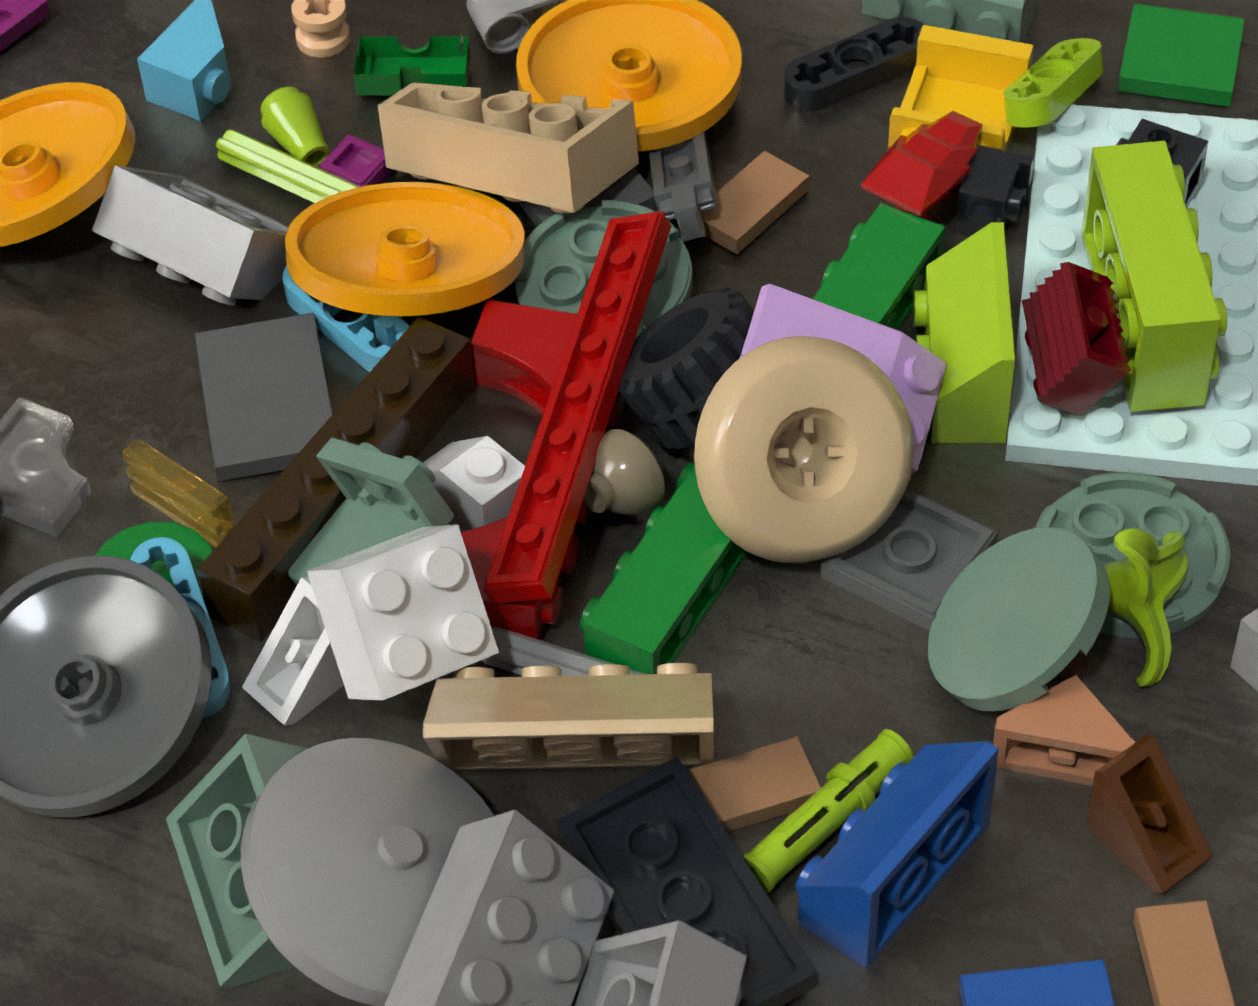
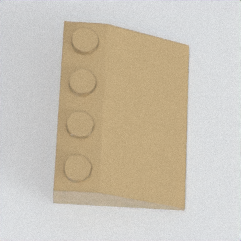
(571, 719)

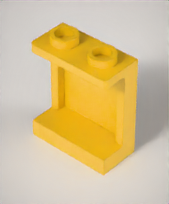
(962, 76)

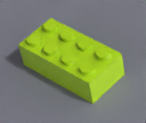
(1162, 283)

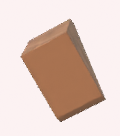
(1060, 735)

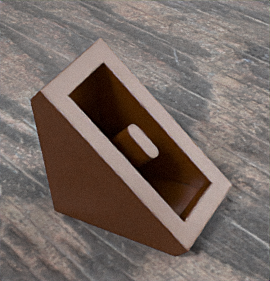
(1145, 816)

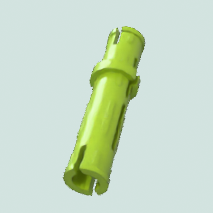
(773, 860)

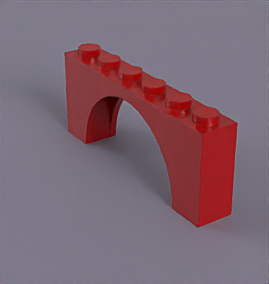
(520, 354)

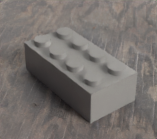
(503, 922)

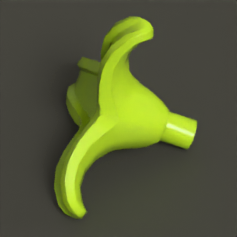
(1141, 589)

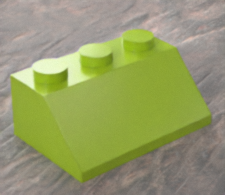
(971, 331)

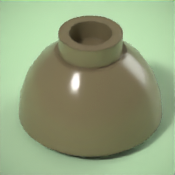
(624, 476)

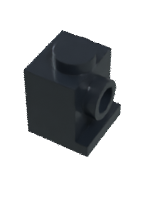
(993, 189)

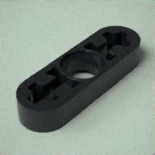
(823, 80)

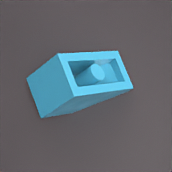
(187, 64)

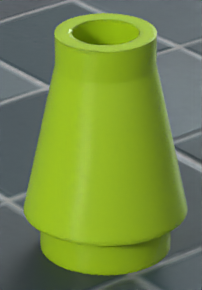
(294, 124)

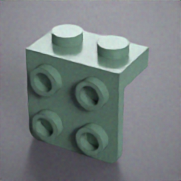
(382, 502)

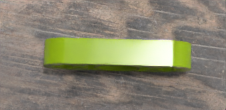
(1053, 82)

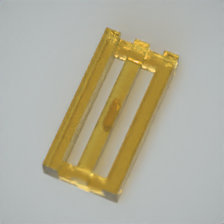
(178, 492)

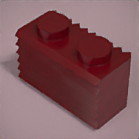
(1074, 338)

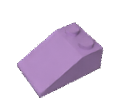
(909, 365)

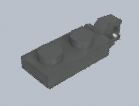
(684, 184)

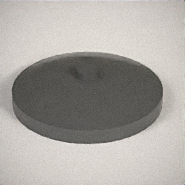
(95, 684)

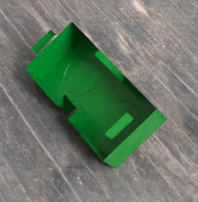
(387, 66)

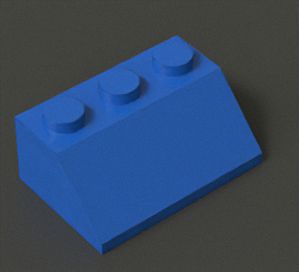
(898, 848)

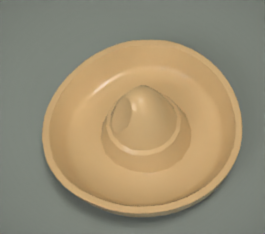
(802, 449)

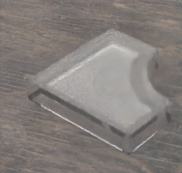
(34, 475)

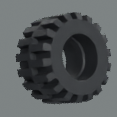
(681, 361)

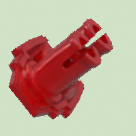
(926, 165)

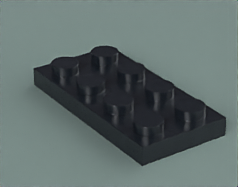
(677, 862)

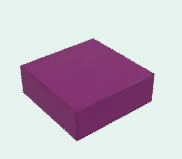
(357, 162)

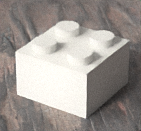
(403, 612)

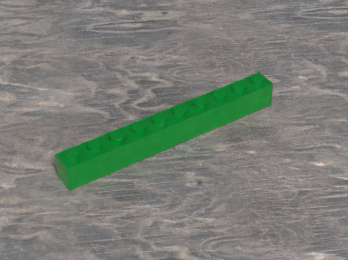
(684, 557)

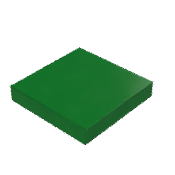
(1181, 55)

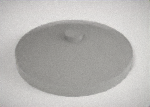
(349, 857)

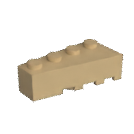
(508, 144)

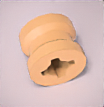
(321, 26)

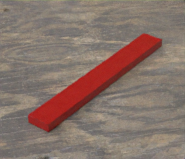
(577, 411)

